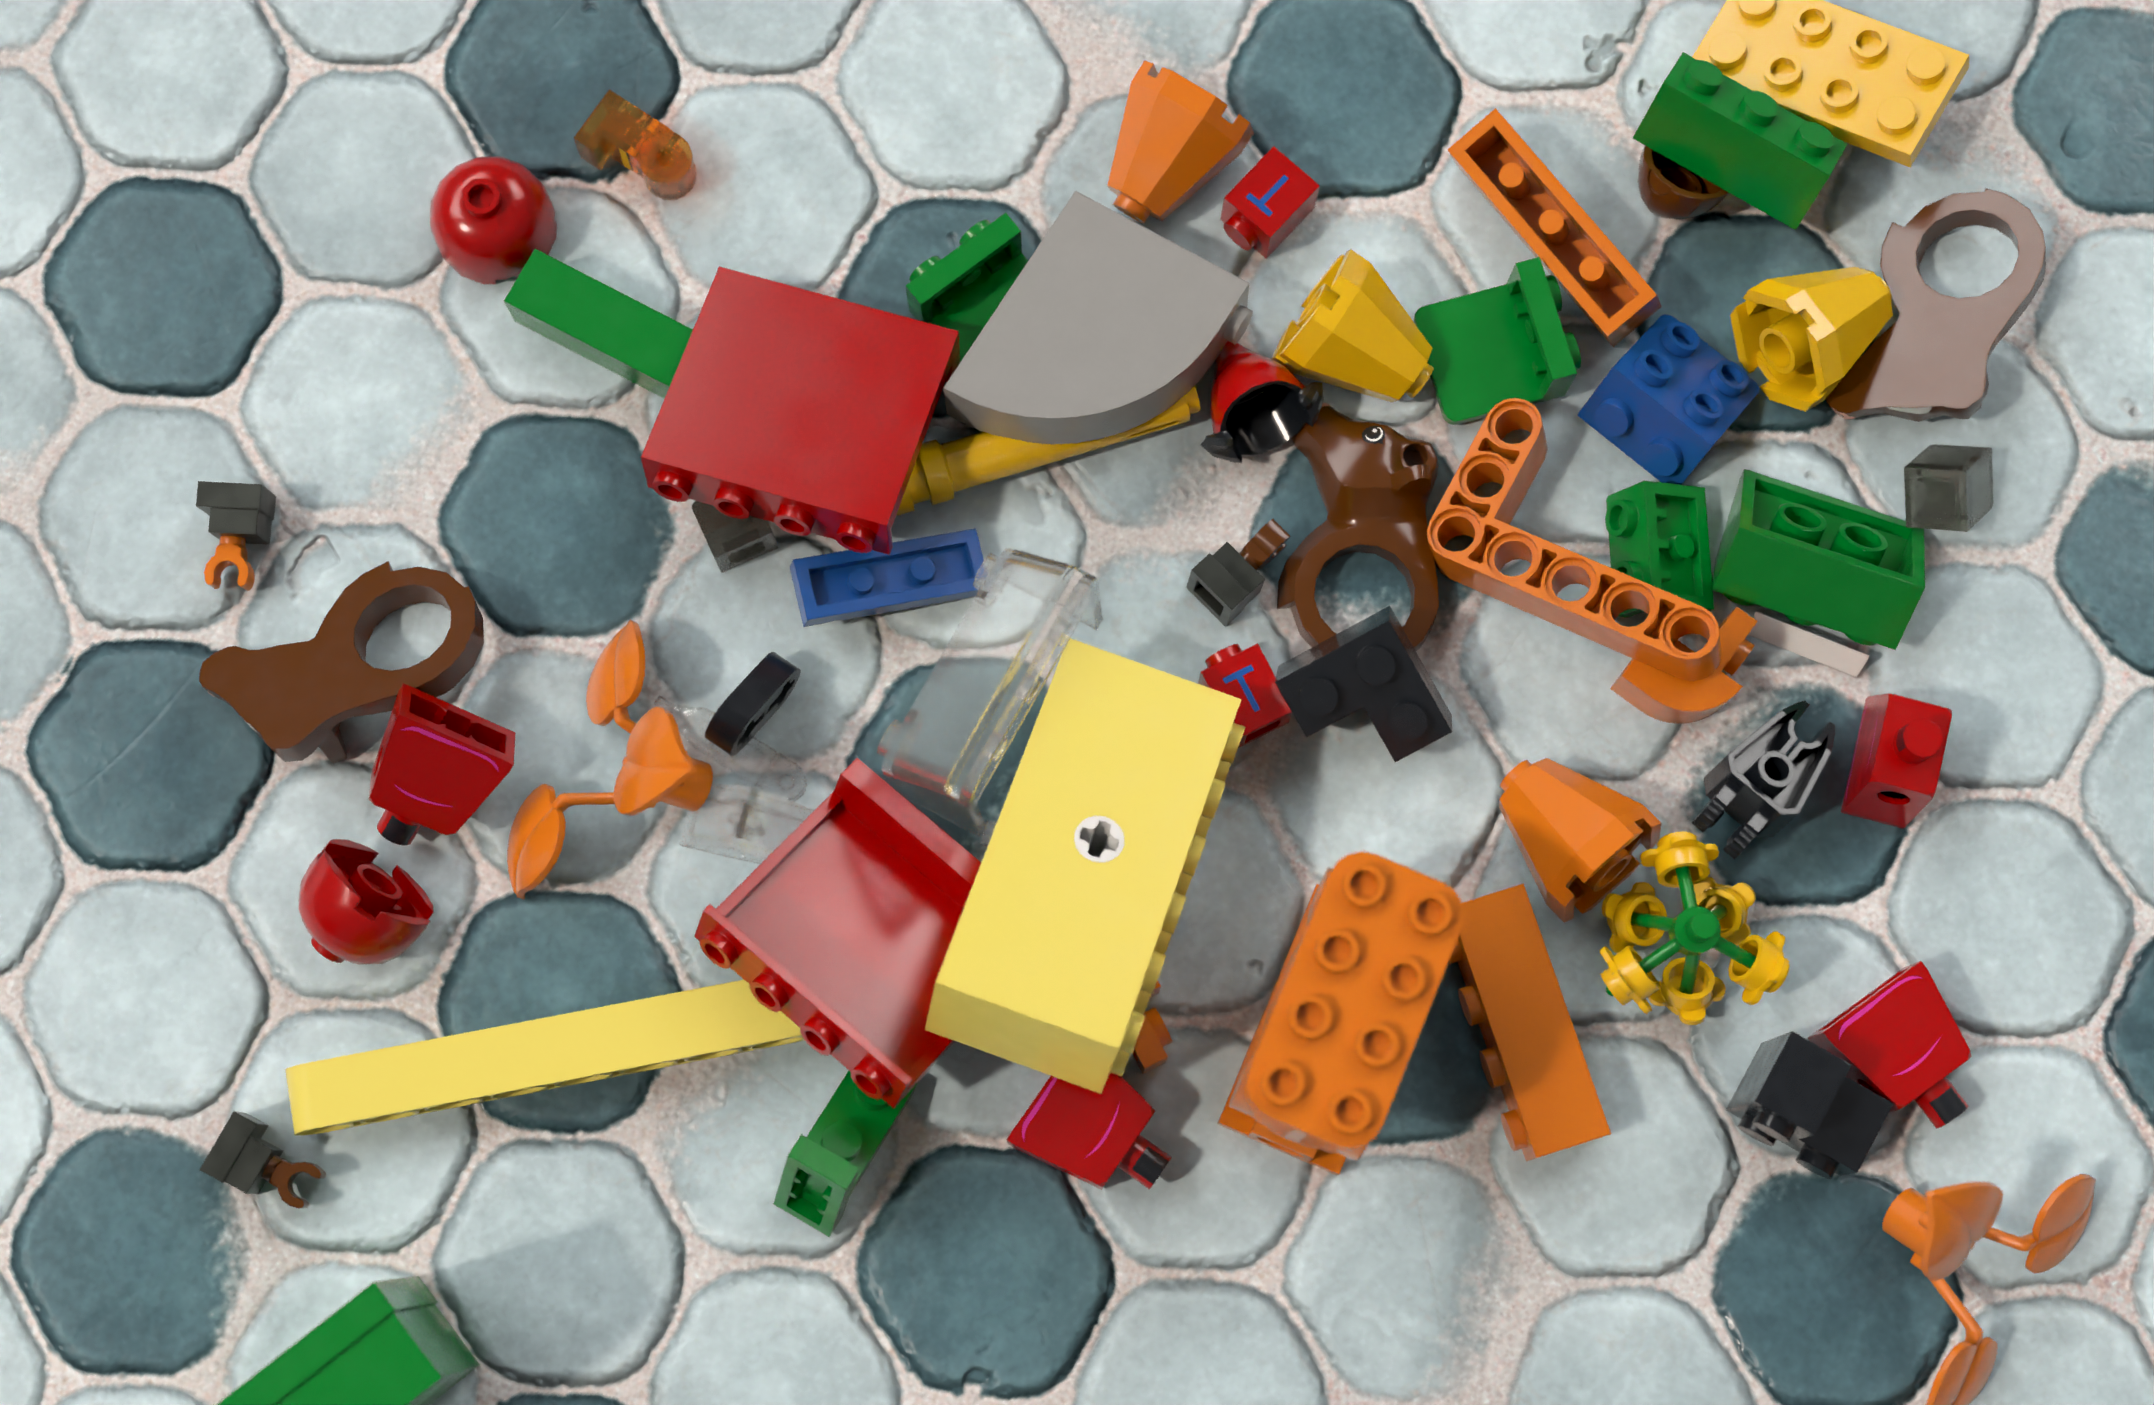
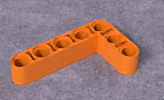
(1551, 565)

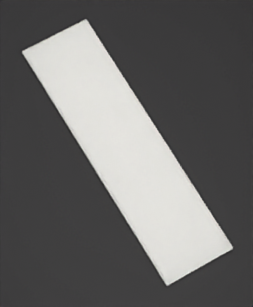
(1808, 645)

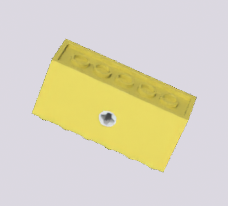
(1087, 868)

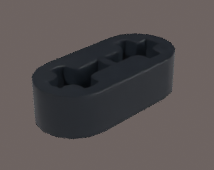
(752, 703)

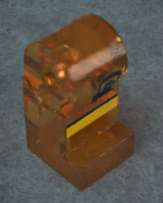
(639, 144)

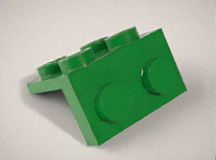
(969, 281)
(1499, 345)

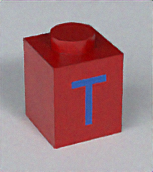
(1268, 203)
(1251, 679)

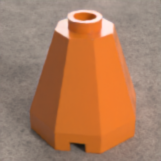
(1170, 143)
(1574, 833)

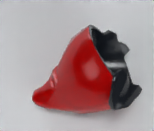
(1256, 404)

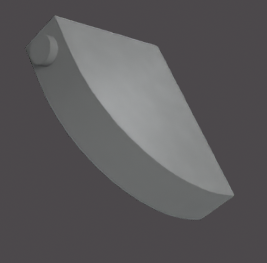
(1096, 333)

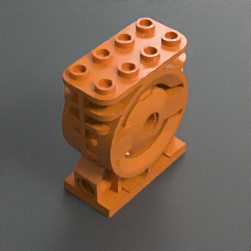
(1345, 1011)

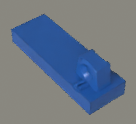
(873, 583)

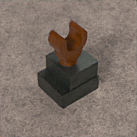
(1230, 578)
(249, 1161)

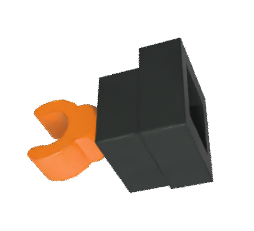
(237, 516)

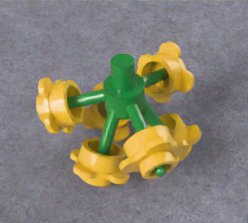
(1711, 919)

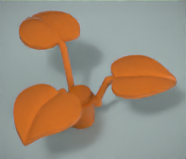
(651, 772)
(1945, 1229)

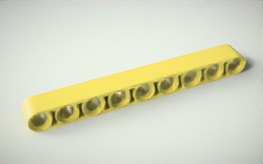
(532, 1057)

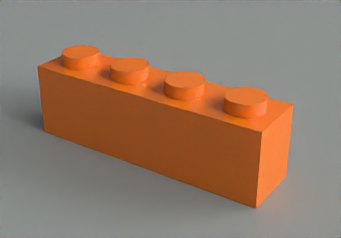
(1554, 227)
(1525, 1027)

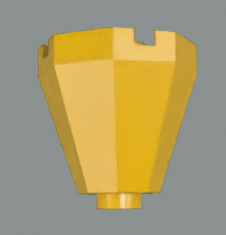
(1809, 330)
(1356, 335)

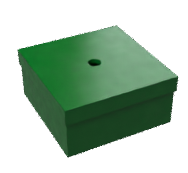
(372, 1351)

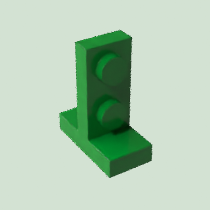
(835, 1155)

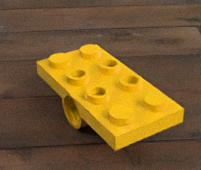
(1838, 70)

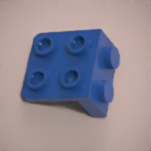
(1669, 400)

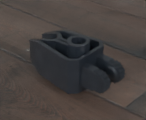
(1761, 783)

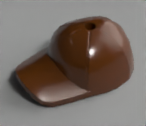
(1674, 190)

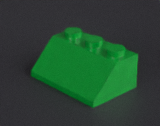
(1740, 140)
(1820, 560)

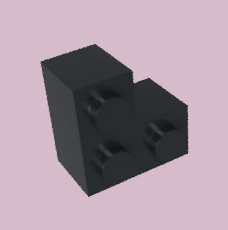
(1371, 669)
(1809, 1104)

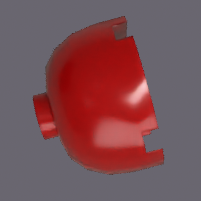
(491, 218)
(358, 908)

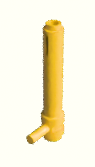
(988, 457)

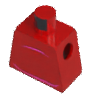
(1896, 751)
(435, 766)
(1902, 1044)
(1090, 1132)

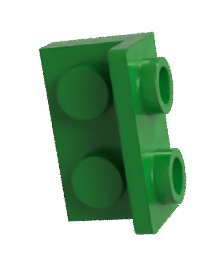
(1662, 539)

